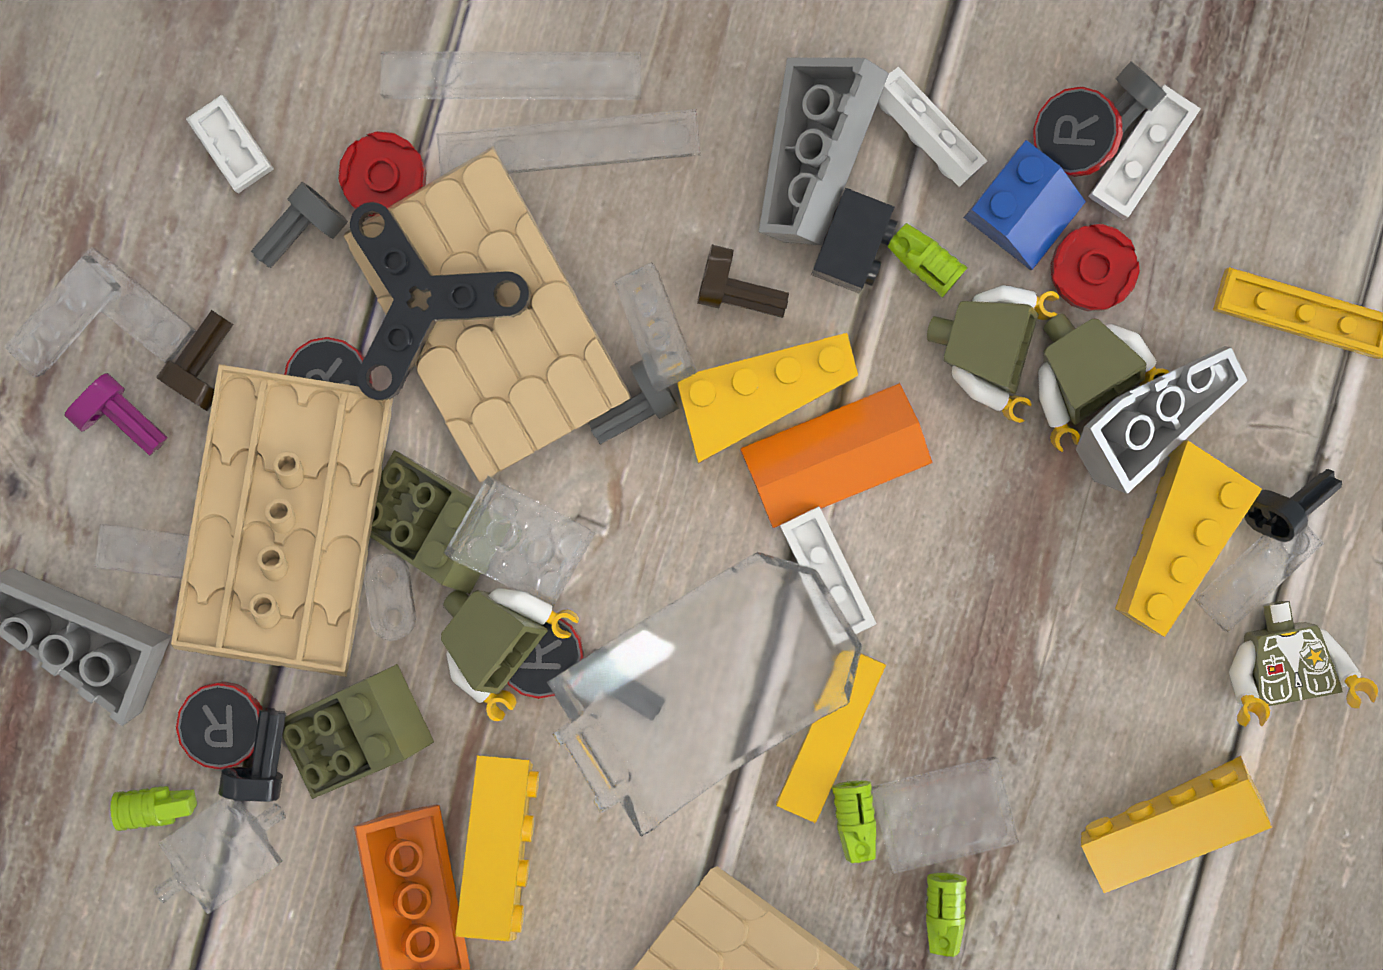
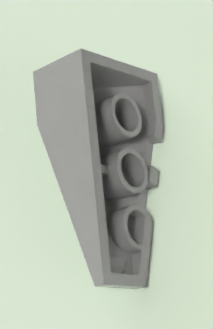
(1155, 418)

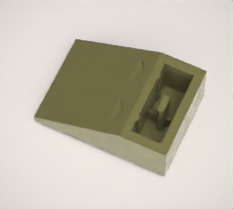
(419, 517)
(356, 732)

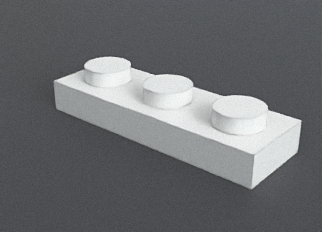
(929, 128)
(1143, 154)
(817, 548)

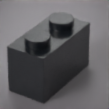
(853, 241)

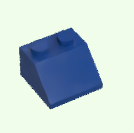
(1026, 205)

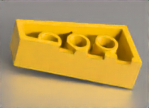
(755, 392)
(1187, 529)
(1175, 826)
(496, 848)

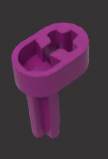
(106, 398)

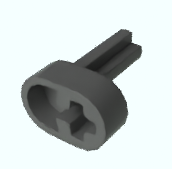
(1140, 94)
(305, 208)
(635, 409)

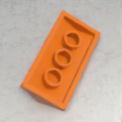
(837, 455)
(411, 891)

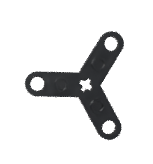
(408, 328)

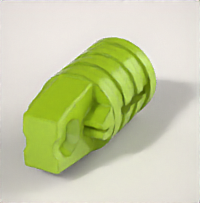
(926, 259)
(150, 807)
(856, 820)
(945, 912)

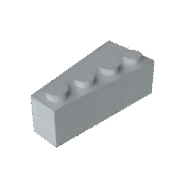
(816, 142)
(83, 642)

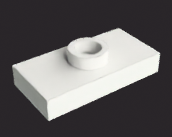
(230, 144)

